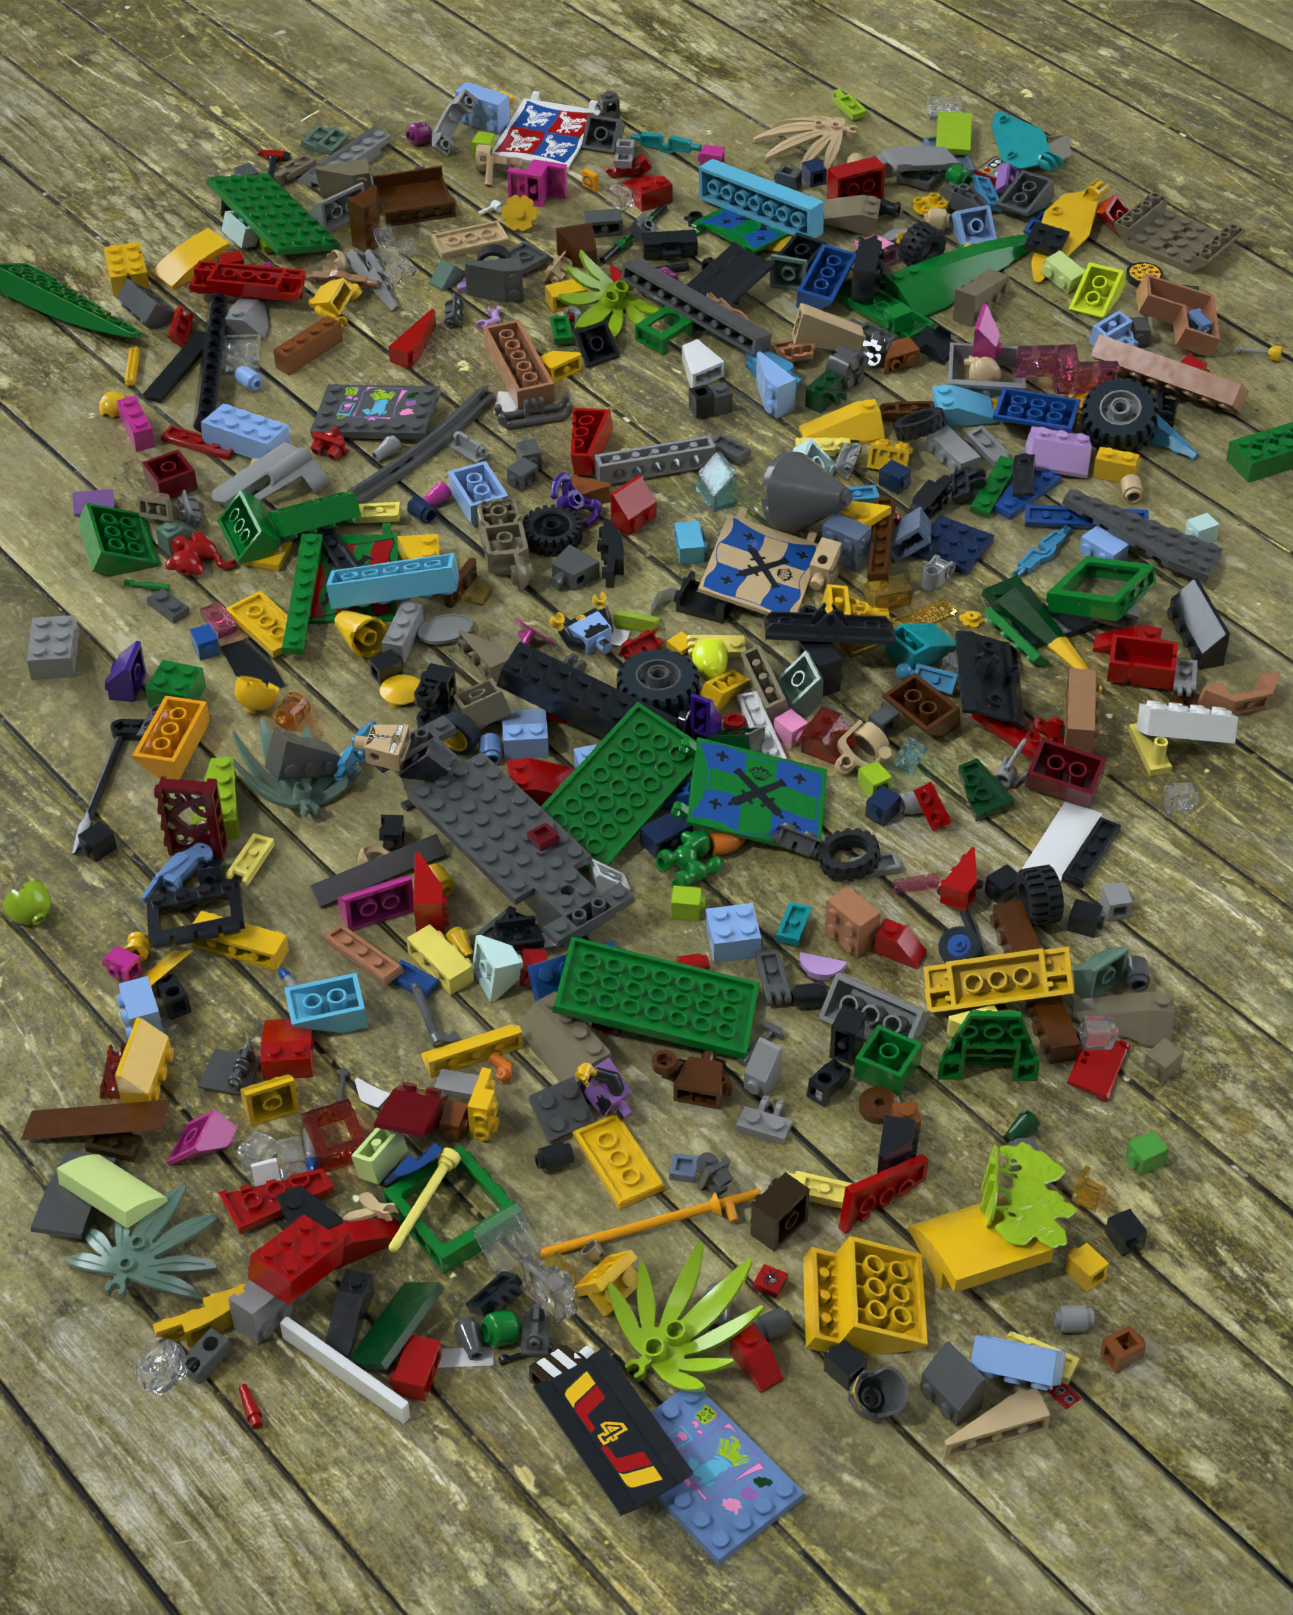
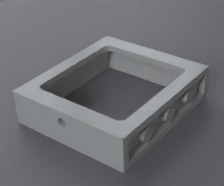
(962, 351)

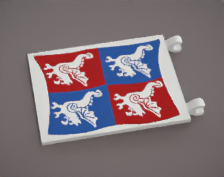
(545, 131)

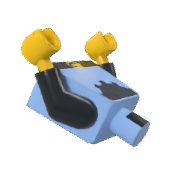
(588, 631)

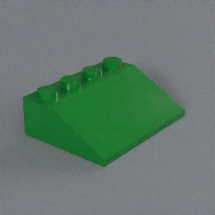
(116, 540)

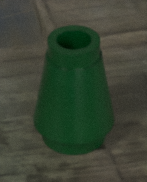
(1023, 1126)

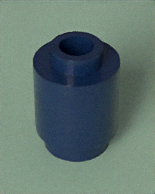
(421, 509)

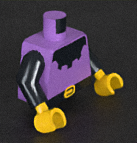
(604, 1088)

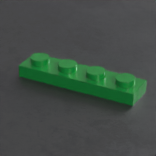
(996, 485)
(1021, 643)

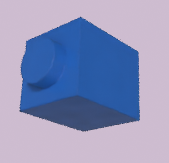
(205, 642)

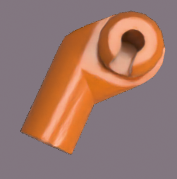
(503, 1066)

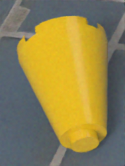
(361, 632)

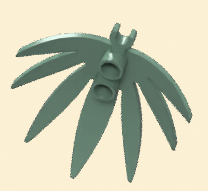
(292, 792)
(135, 1256)

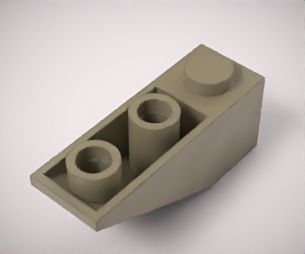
(484, 654)

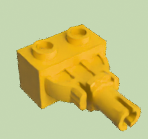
(851, 606)

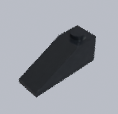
(350, 1311)

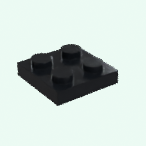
(1046, 239)

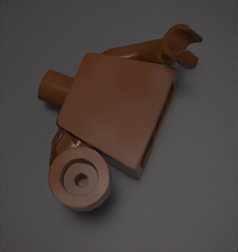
(696, 1079)

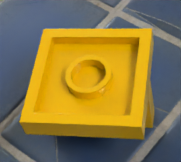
(614, 1270)

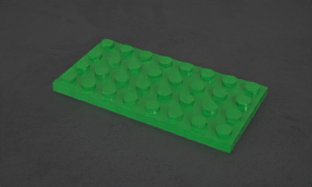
(273, 214)
(621, 784)
(657, 998)

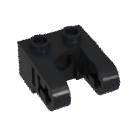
(435, 693)

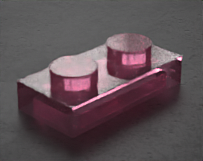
(219, 619)

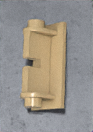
(558, 270)

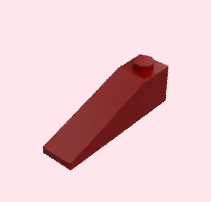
(411, 344)

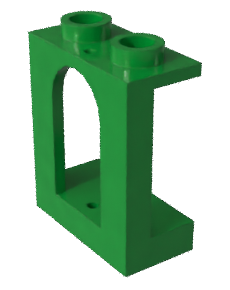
(659, 341)

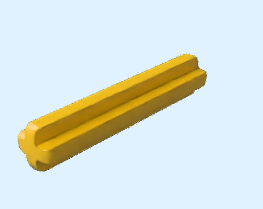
(132, 366)

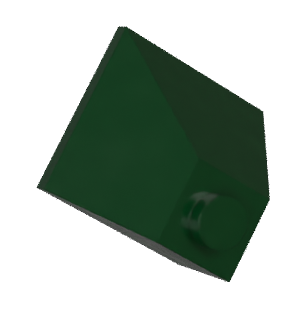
(745, 738)

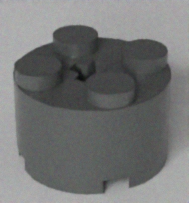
(848, 363)

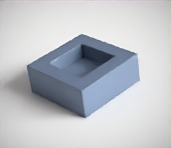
(683, 1168)

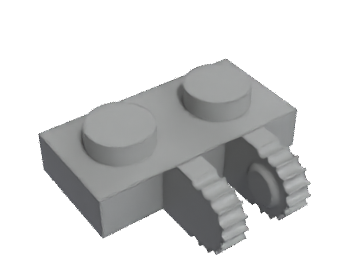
(763, 1124)

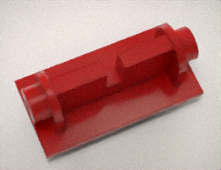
(645, 640)
(932, 806)

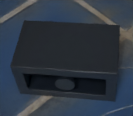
(847, 1035)

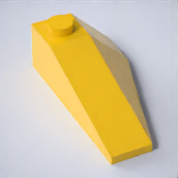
(855, 421)

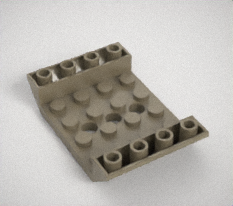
(1171, 237)

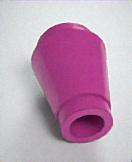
(438, 494)

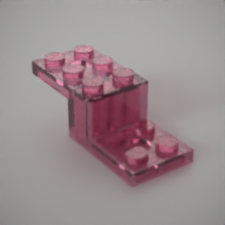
(1063, 366)

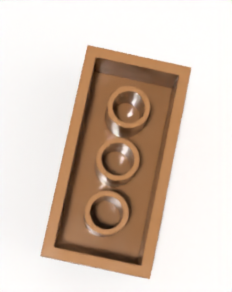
(1080, 710)

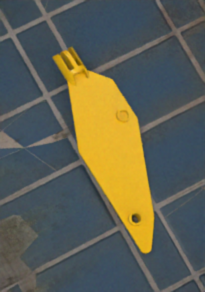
(1071, 213)

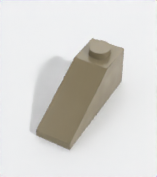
(155, 506)

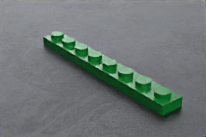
(302, 594)

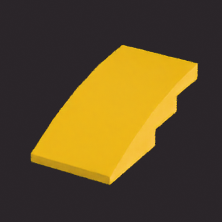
(179, 264)

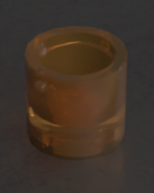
(291, 711)

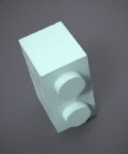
(238, 230)

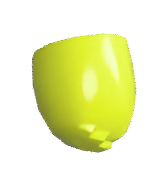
(710, 658)

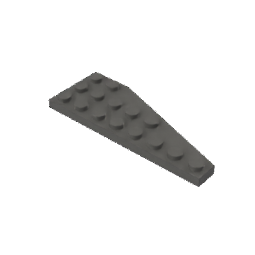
(1175, 549)

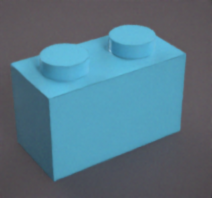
(690, 542)

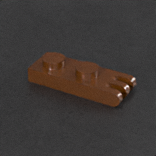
(467, 575)

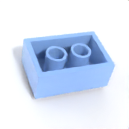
(490, 111)
(473, 485)
(1018, 1362)

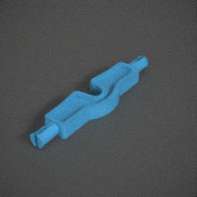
(1047, 551)
(352, 757)

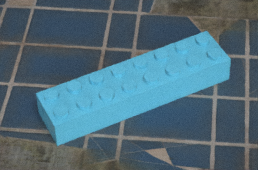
(760, 199)

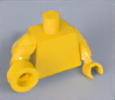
(333, 297)

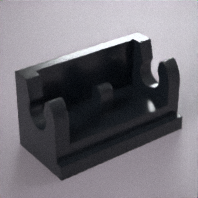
(1165, 405)

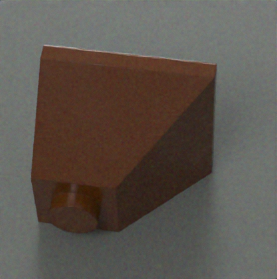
(574, 239)

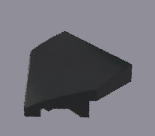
(518, 931)

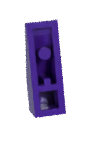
(703, 717)

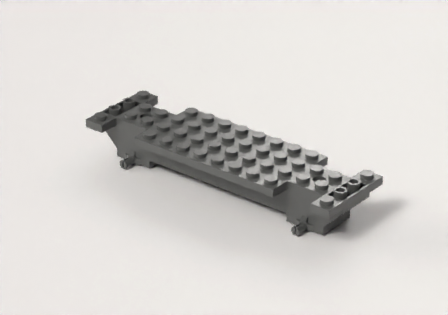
(489, 824)

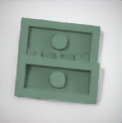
(324, 140)

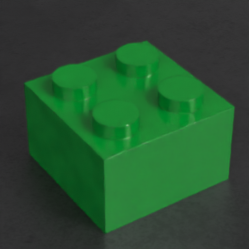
(175, 681)
(888, 1059)

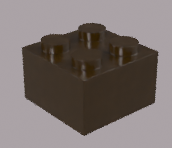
(779, 1211)

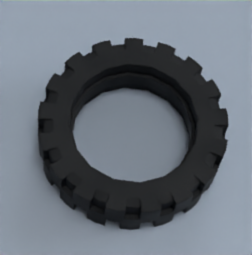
(920, 424)
(853, 869)

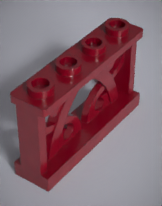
(195, 793)

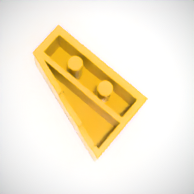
(418, 546)

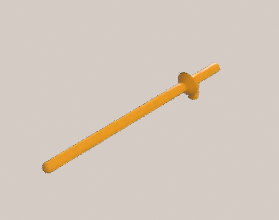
(714, 1205)

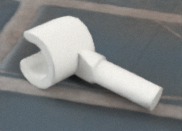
(495, 205)

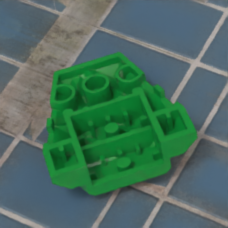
(990, 1040)

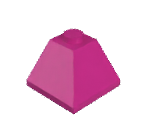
(986, 336)
(203, 1137)

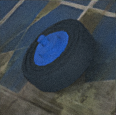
(959, 944)

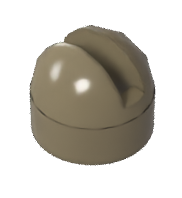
(592, 1251)

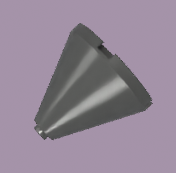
(800, 493)

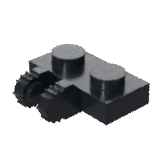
(965, 481)

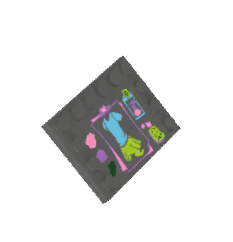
(377, 411)

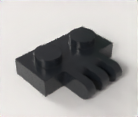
(496, 1294)

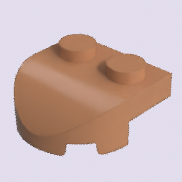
(791, 352)

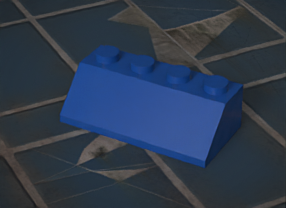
(825, 277)

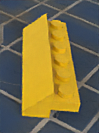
(999, 979)

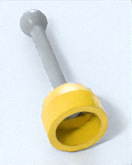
(1273, 353)

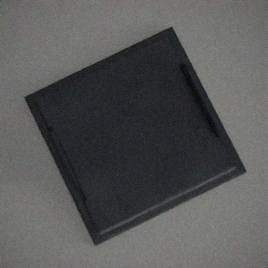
(935, 343)

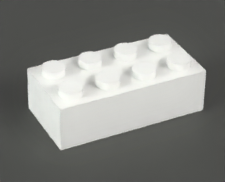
(1186, 722)

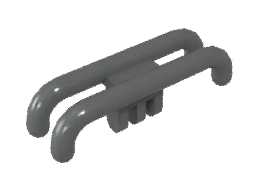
(535, 413)

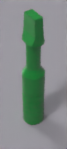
(147, 585)

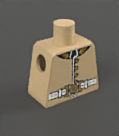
(825, 572)
(385, 745)

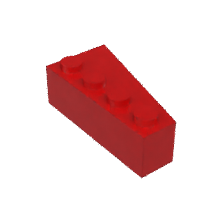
(589, 438)

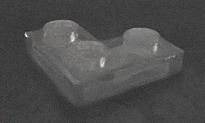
(390, 247)

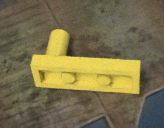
(1152, 751)

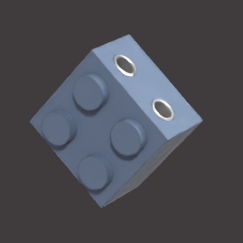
(854, 539)

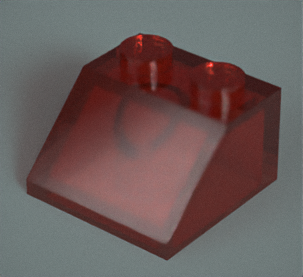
(823, 734)

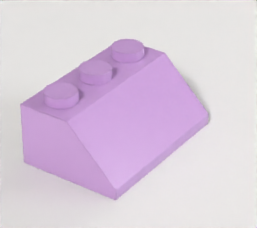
(1060, 451)

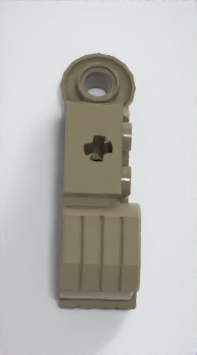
(505, 540)

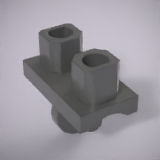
(876, 348)
(714, 1174)

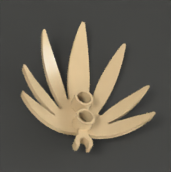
(821, 129)

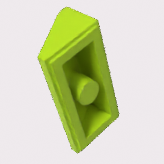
(635, 620)

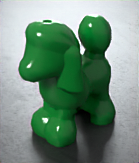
(685, 859)

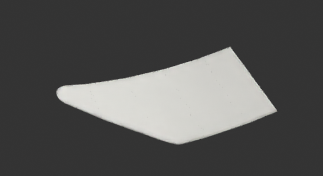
(370, 1094)

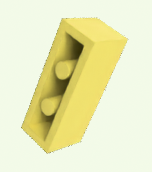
(440, 959)

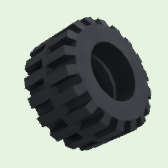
(921, 243)
(1040, 894)

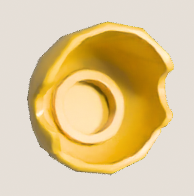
(108, 403)

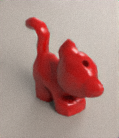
(190, 552)

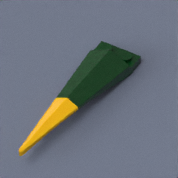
(1025, 609)

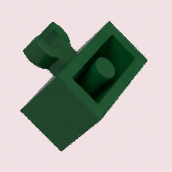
(825, 391)

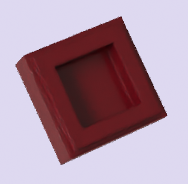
(543, 837)

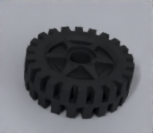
(552, 530)

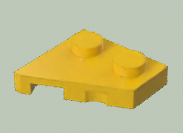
(866, 512)

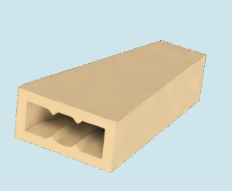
(825, 329)

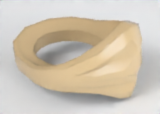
(369, 850)

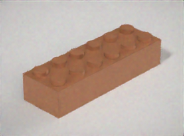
(518, 363)

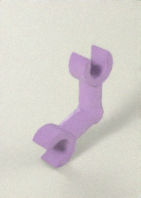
(494, 320)

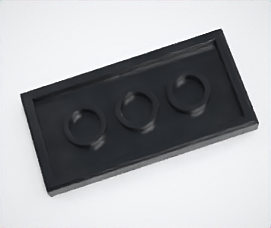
(1069, 624)

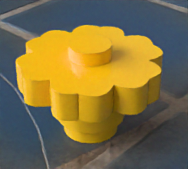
(519, 213)

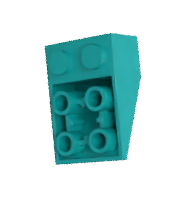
(920, 644)

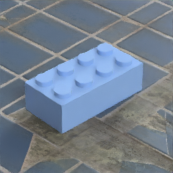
(243, 431)

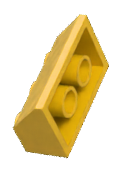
(143, 1063)

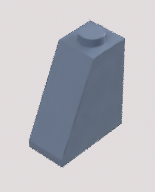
(911, 534)

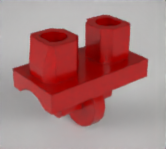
(330, 441)

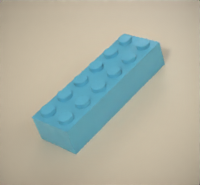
(393, 581)

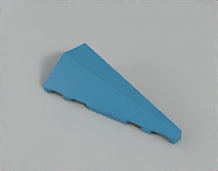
(1169, 438)

